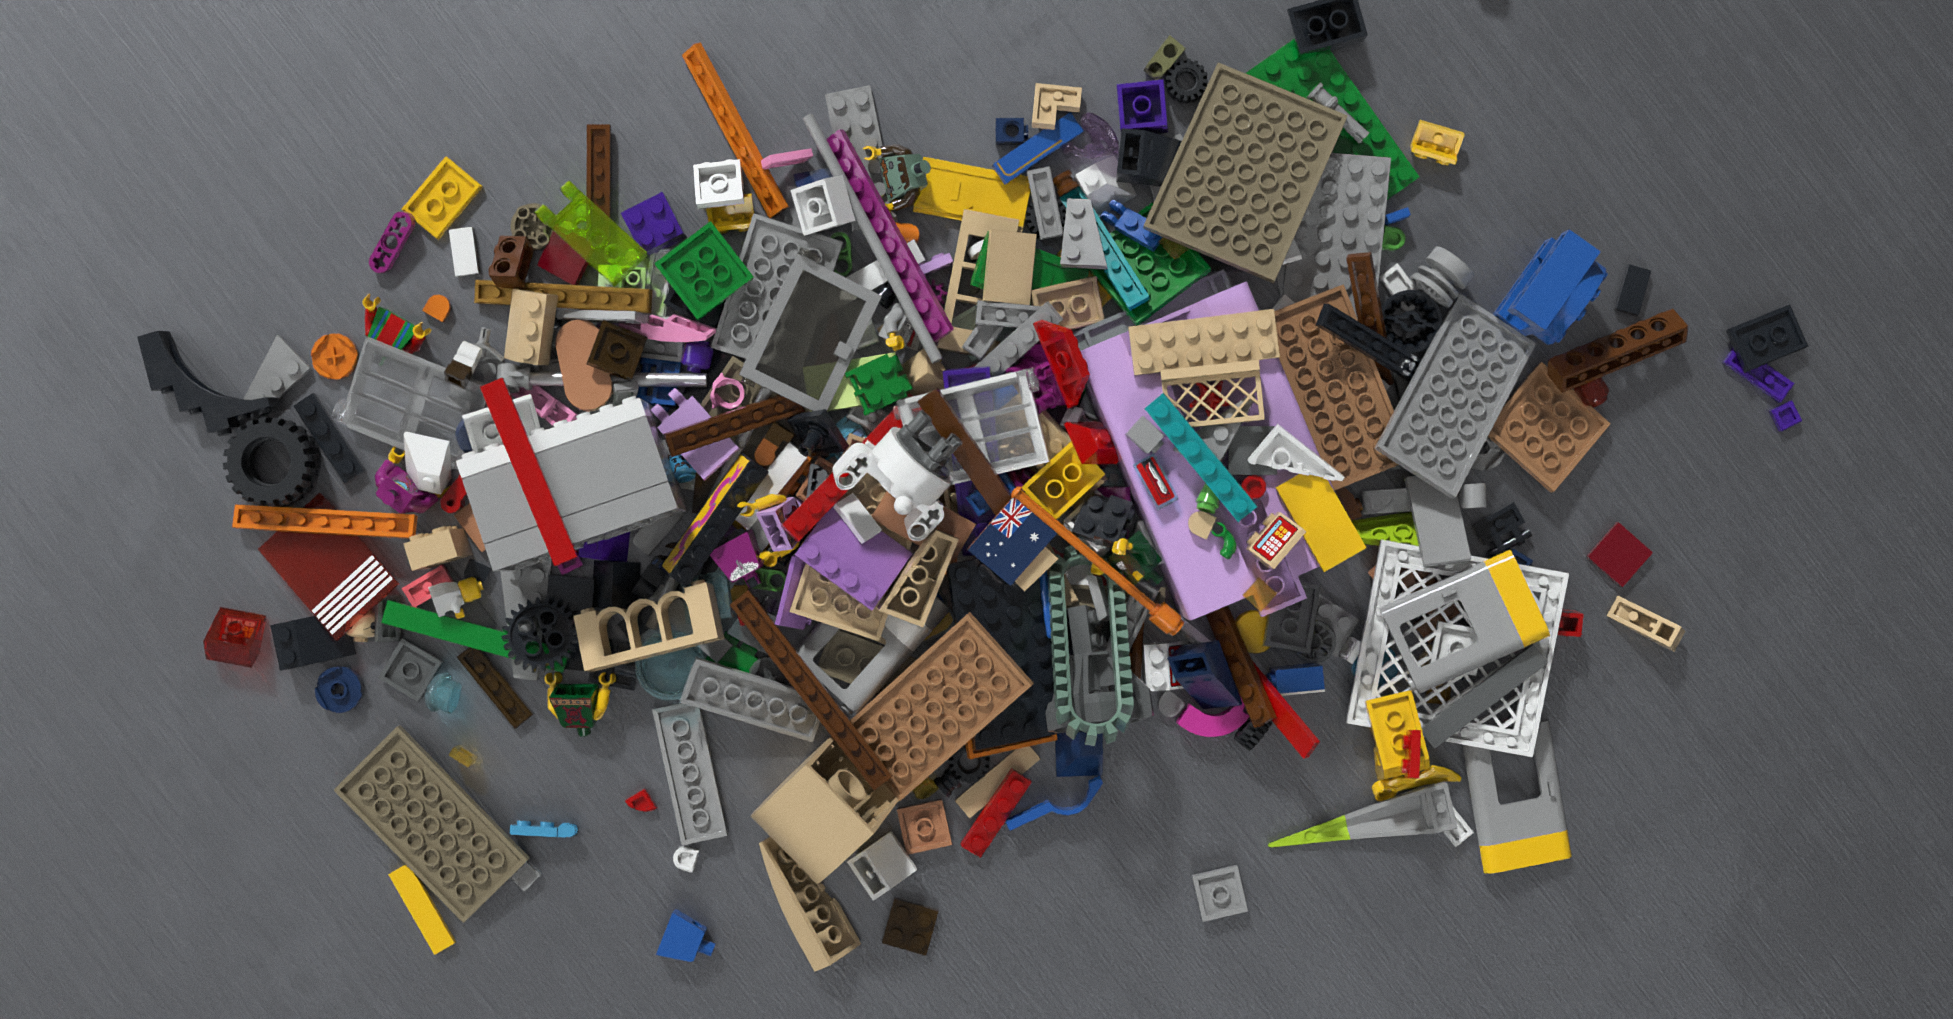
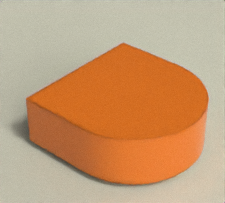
(438, 307)

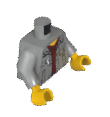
(899, 331)

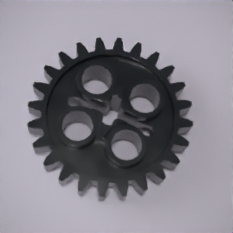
(519, 642)

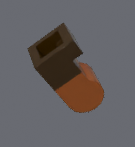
(767, 447)

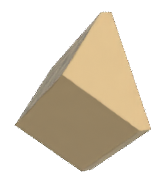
(923, 374)

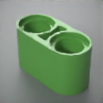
(845, 254)
(766, 575)

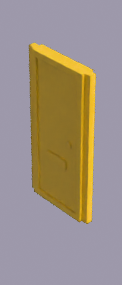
(973, 188)

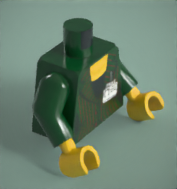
(1134, 559)

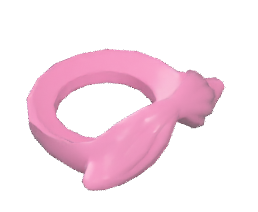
(717, 400)

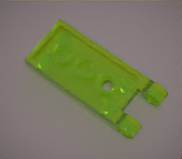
(600, 242)

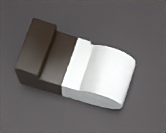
(463, 365)

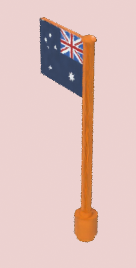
(1025, 530)

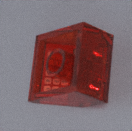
(235, 637)

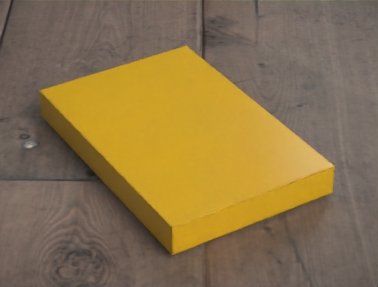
(442, 197)

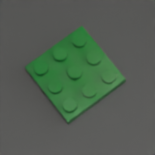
(704, 270)

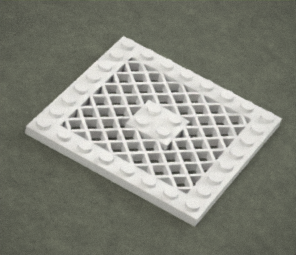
(1448, 640)

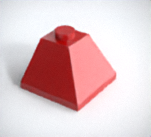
(1092, 442)

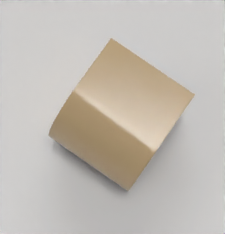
(824, 811)

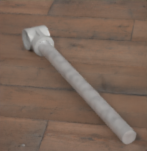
(525, 378)

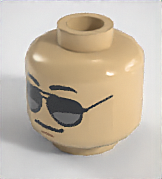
(363, 628)

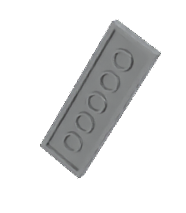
(856, 115)
(749, 699)
(690, 773)

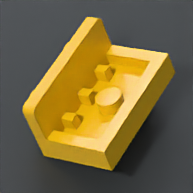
(1436, 142)
(732, 216)

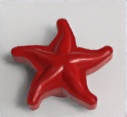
(1211, 400)

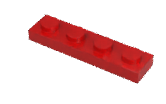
(996, 812)

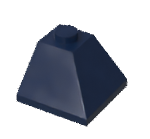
(1076, 758)

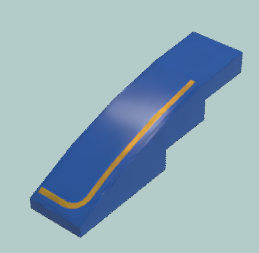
(1037, 148)

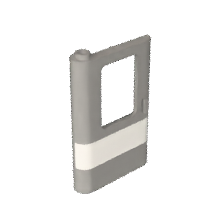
(901, 641)

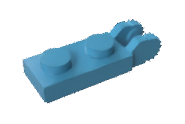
(545, 829)

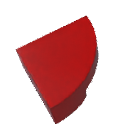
(641, 801)

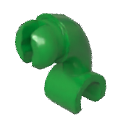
(1229, 542)

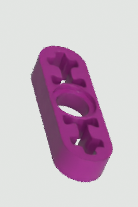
(382, 244)

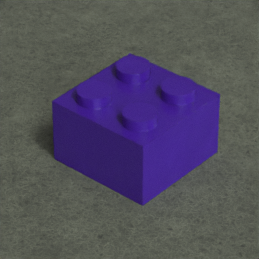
(1143, 106)
(654, 224)

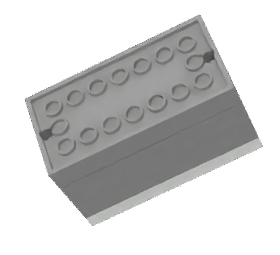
(602, 470)

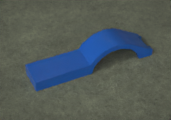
(1047, 806)

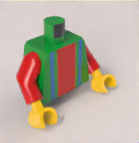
(391, 328)

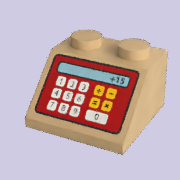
(1274, 539)

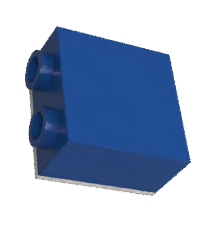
(1297, 678)

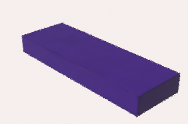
(1763, 377)

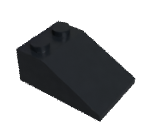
(1327, 25)
(307, 643)

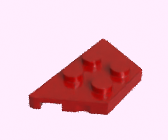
(1064, 359)

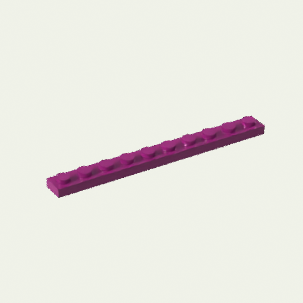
(891, 237)

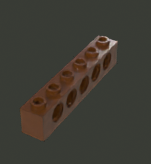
(1617, 350)

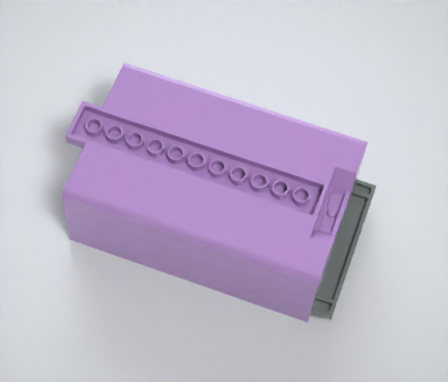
(1192, 566)

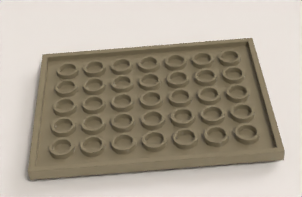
(1245, 172)

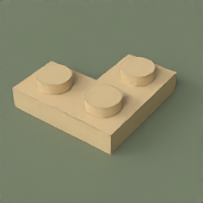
(1050, 99)

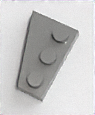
(1081, 237)
(278, 372)

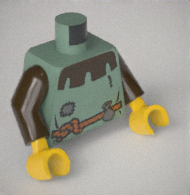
(902, 174)

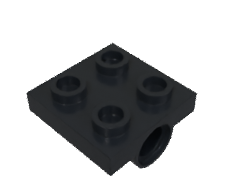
(625, 673)

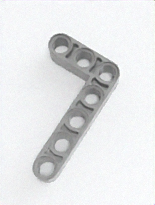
(1397, 499)

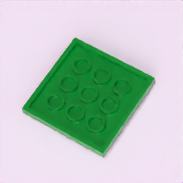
(1156, 271)

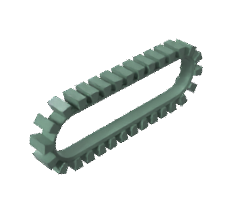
(1060, 653)

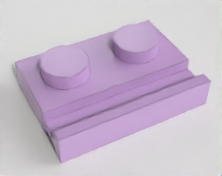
(938, 263)

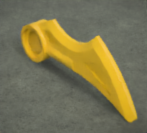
(1388, 788)

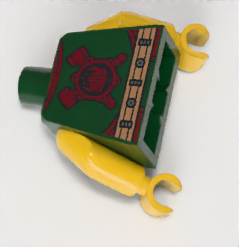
(578, 704)

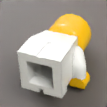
(451, 595)

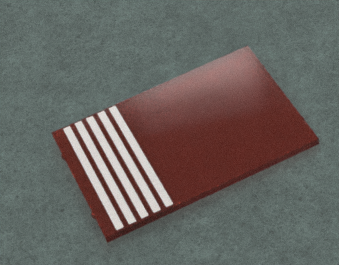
(330, 573)

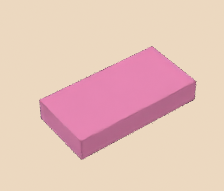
(787, 158)

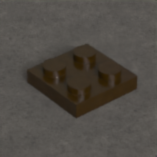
(616, 350)
(910, 926)

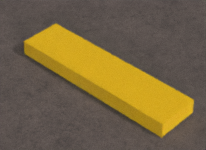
(422, 909)

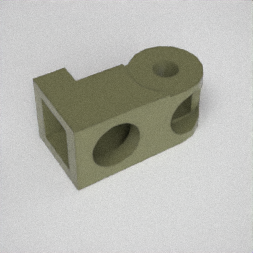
(1164, 58)

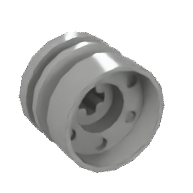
(1445, 273)

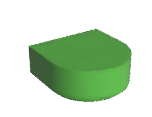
(1392, 238)

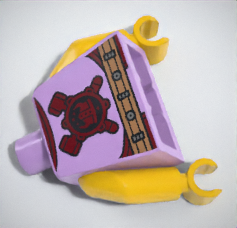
(772, 513)

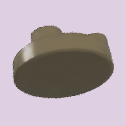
(528, 224)

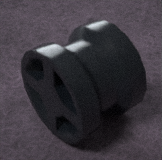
(947, 783)

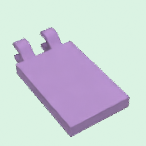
(704, 459)

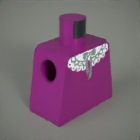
(740, 558)

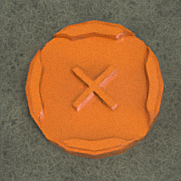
(335, 356)

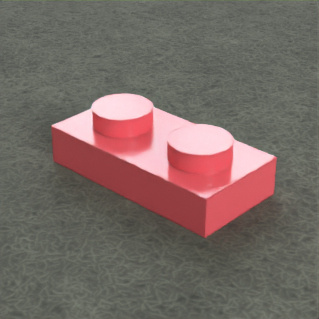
(418, 591)

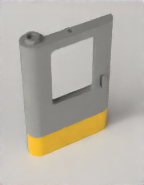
(1496, 606)
(1524, 830)

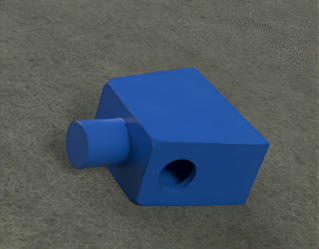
(684, 938)

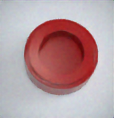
(1254, 486)

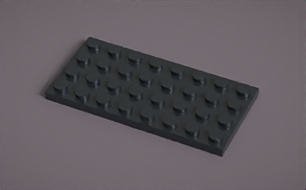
(1019, 627)

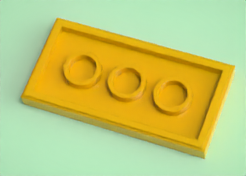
(1323, 517)

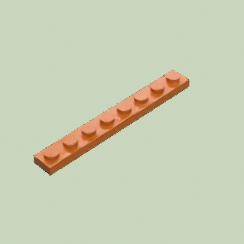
(734, 130)
(324, 521)

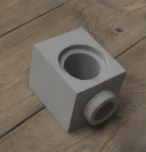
(1145, 435)

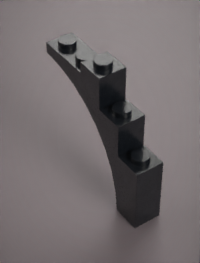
(170, 374)

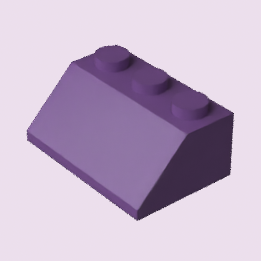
(784, 616)

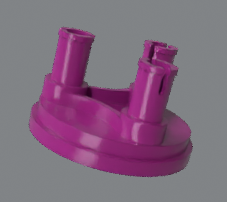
(1049, 392)

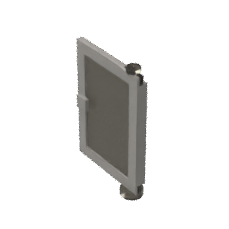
(809, 334)

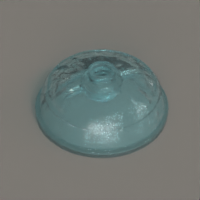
(657, 676)

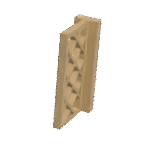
(1216, 373)

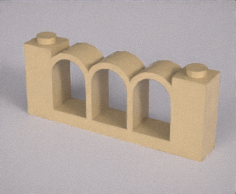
(973, 225)
(594, 640)

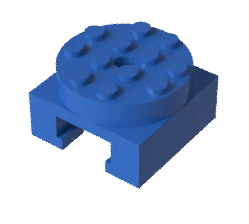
(1553, 288)

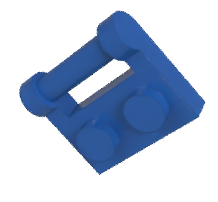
(660, 394)

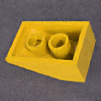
(1062, 482)

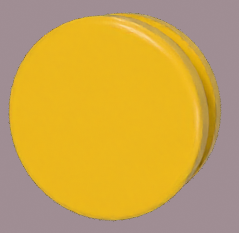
(1252, 630)

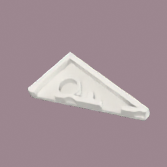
(1286, 452)

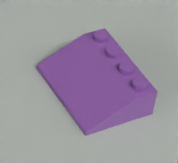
(856, 568)

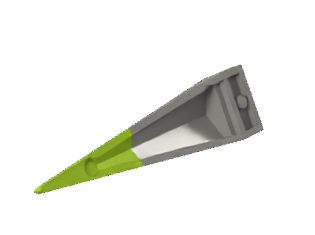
(1410, 813)

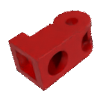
(454, 497)

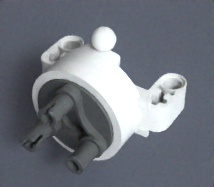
(907, 470)

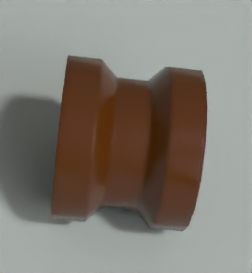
(1064, 183)

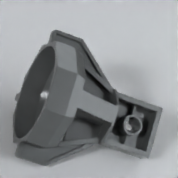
(1093, 671)

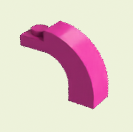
(1212, 724)

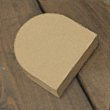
(1201, 523)

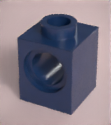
(1003, 123)

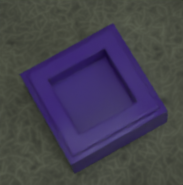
(1785, 416)

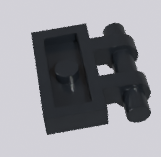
(1498, 524)

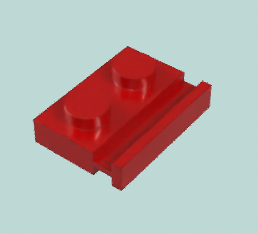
(1411, 764)

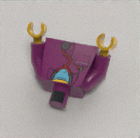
(399, 490)

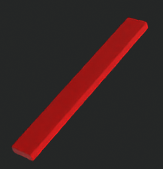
(529, 471)

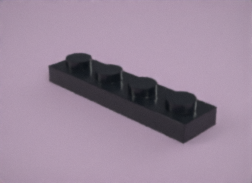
(329, 438)

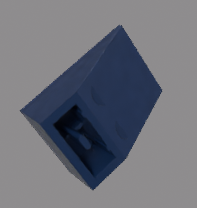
(1205, 674)

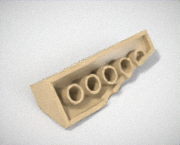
(809, 910)

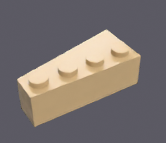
(919, 582)

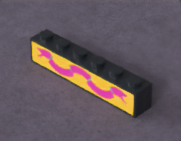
(713, 519)

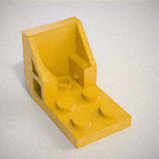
(1389, 721)

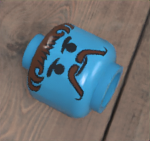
(681, 469)

